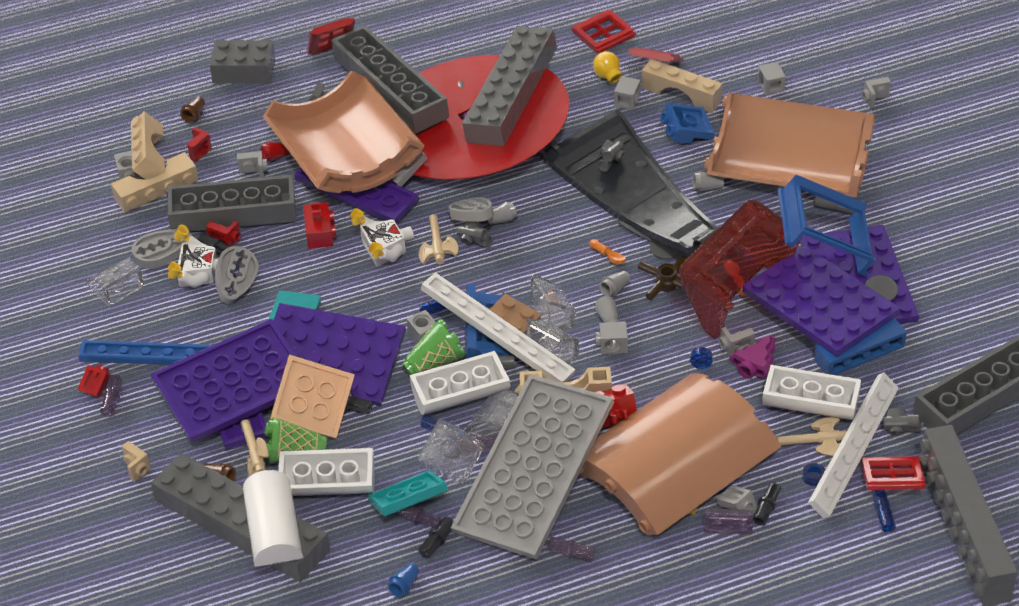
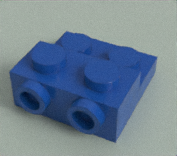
(686, 123)

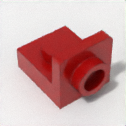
(199, 144)
(229, 235)
(94, 380)

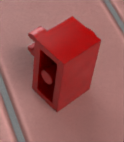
(318, 225)
(623, 405)

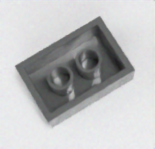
(242, 61)

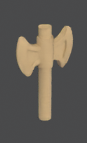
(438, 248)
(826, 436)
(257, 450)

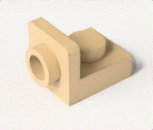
(136, 460)

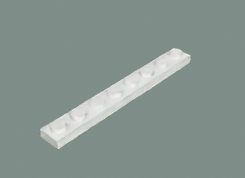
(497, 329)
(853, 445)

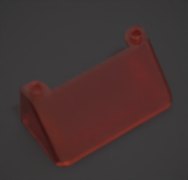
(730, 259)

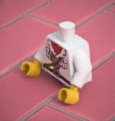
(381, 238)
(195, 263)

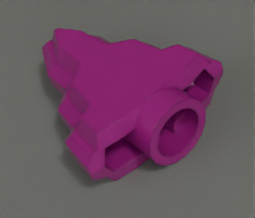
(755, 358)

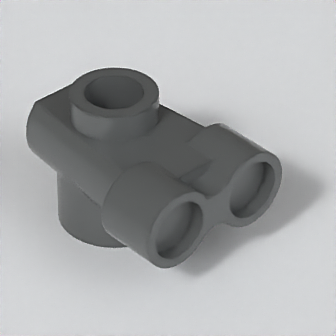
(611, 152)
(475, 233)
(897, 422)

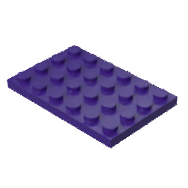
(885, 264)
(821, 300)
(344, 343)
(225, 380)

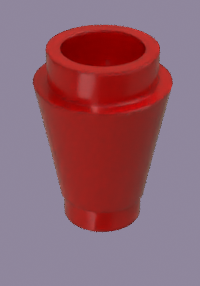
(273, 150)

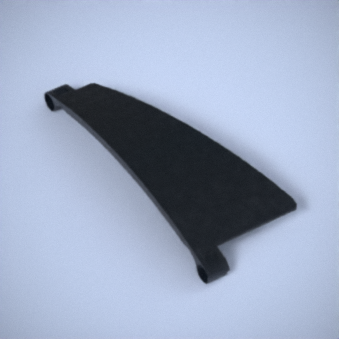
(631, 189)

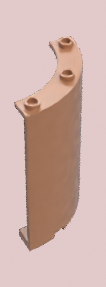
(345, 137)
(781, 139)
(679, 451)

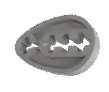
(471, 209)
(159, 255)
(245, 276)

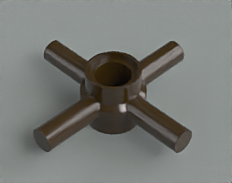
(665, 275)

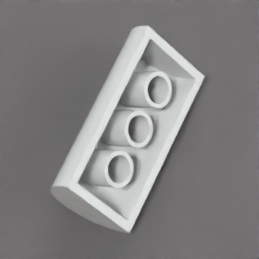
(459, 383)
(811, 392)
(329, 471)
(271, 518)

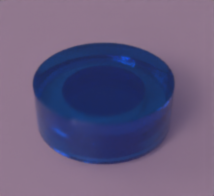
(701, 358)
(812, 473)

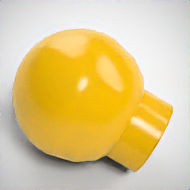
(607, 66)

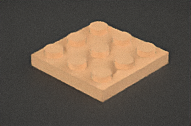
(312, 396)

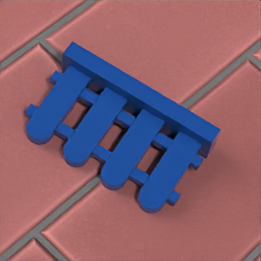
(475, 347)

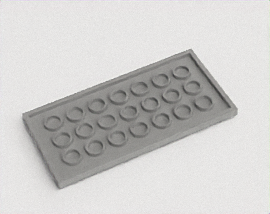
(532, 466)

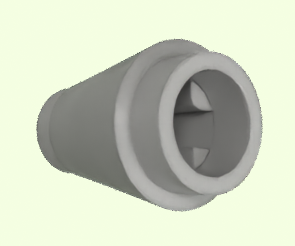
(705, 182)
(503, 213)
(614, 283)
(607, 309)

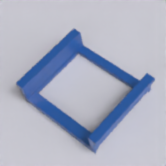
(795, 224)

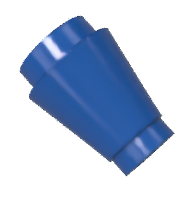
(402, 581)

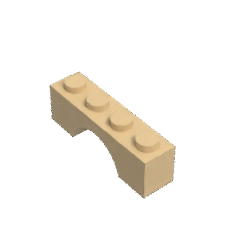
(701, 90)
(145, 158)
(135, 192)
(592, 380)

